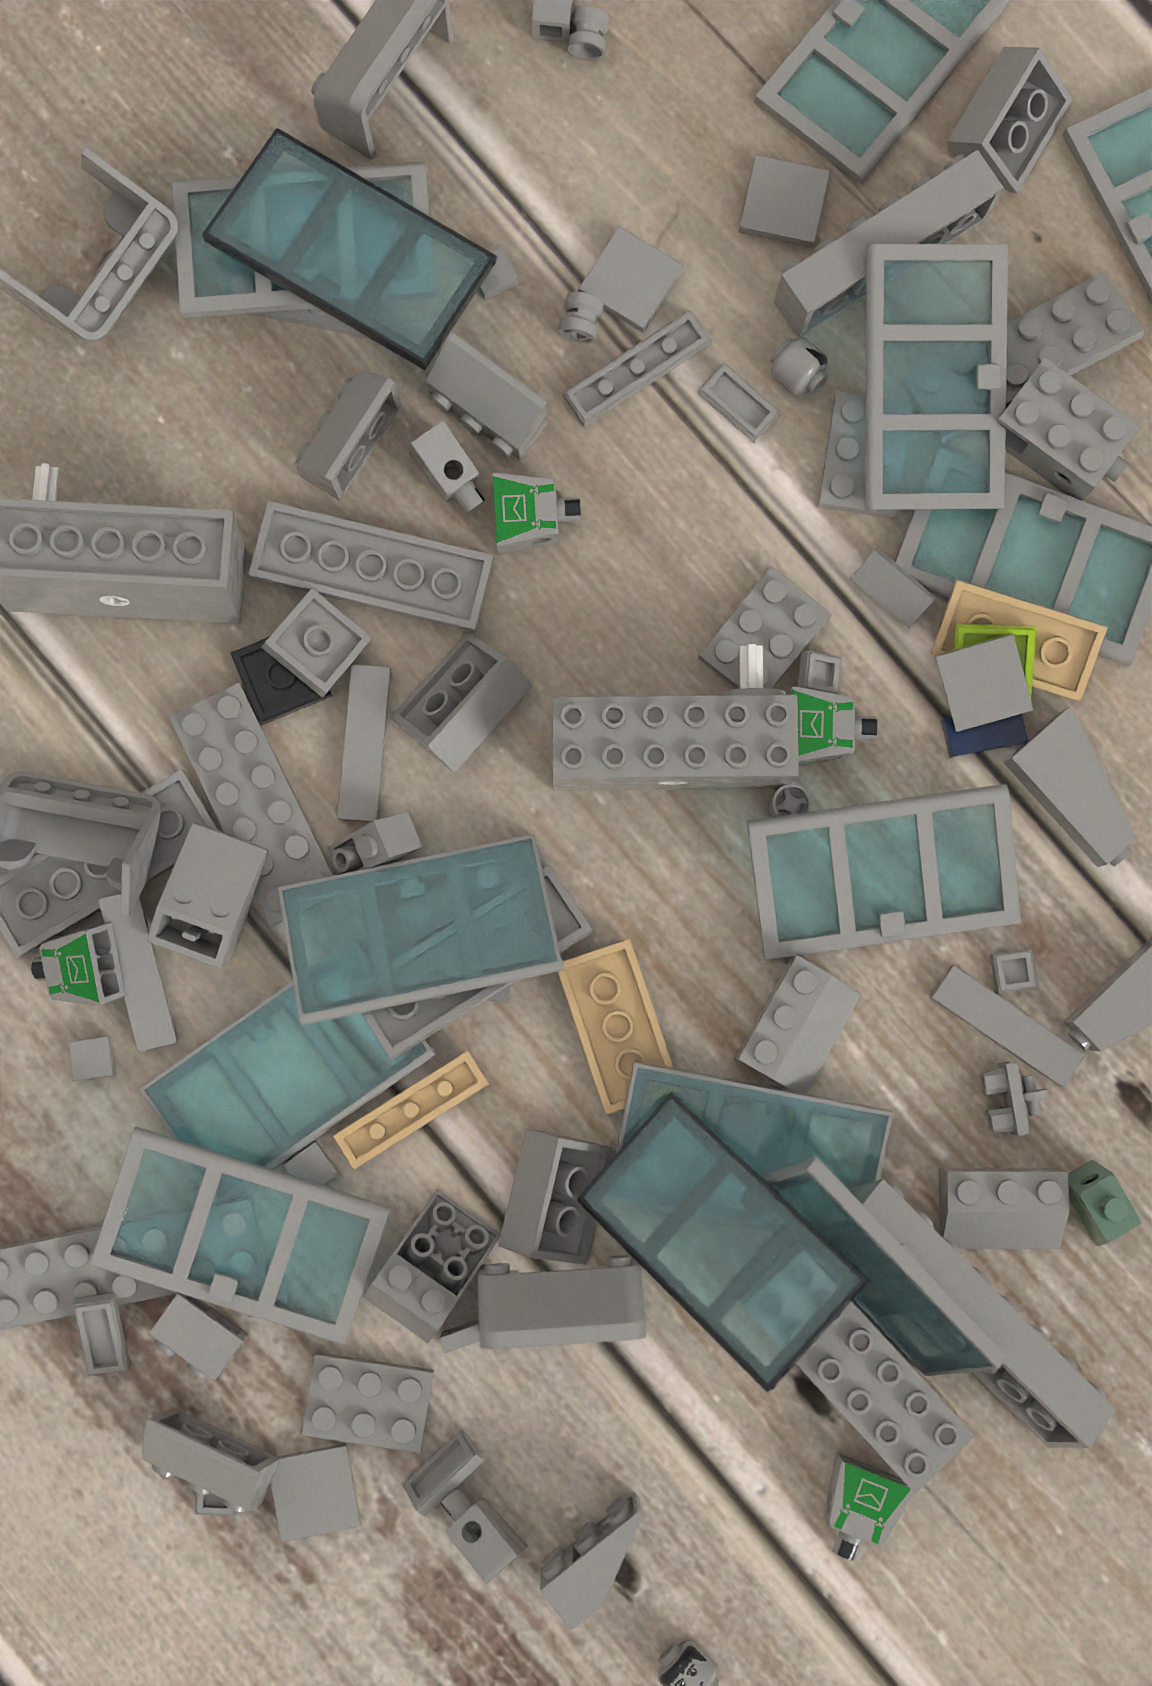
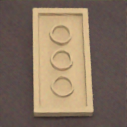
(1063, 643)
(613, 1018)

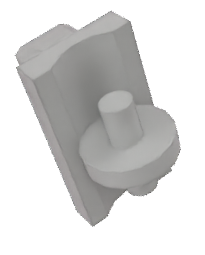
(1013, 1116)

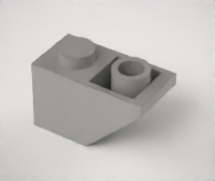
(376, 844)

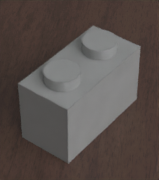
(197, 1336)

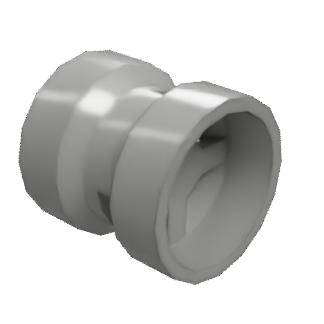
(589, 29)
(581, 317)
(795, 800)

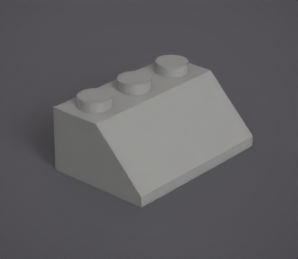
(1013, 114)
(486, 398)
(349, 432)
(462, 701)
(798, 1025)
(543, 1205)
(1003, 1207)
(208, 1459)

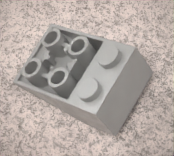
(208, 896)
(432, 1266)
(582, 1574)

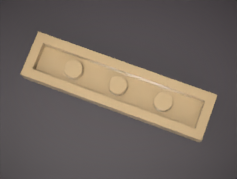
(411, 1110)

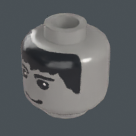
(799, 366)
(687, 1666)

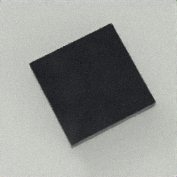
(270, 685)

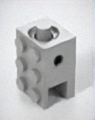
(1066, 432)

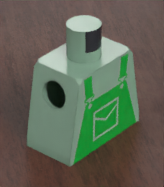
(1101, 1203)

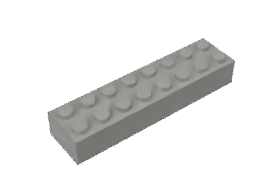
(1035, 1378)

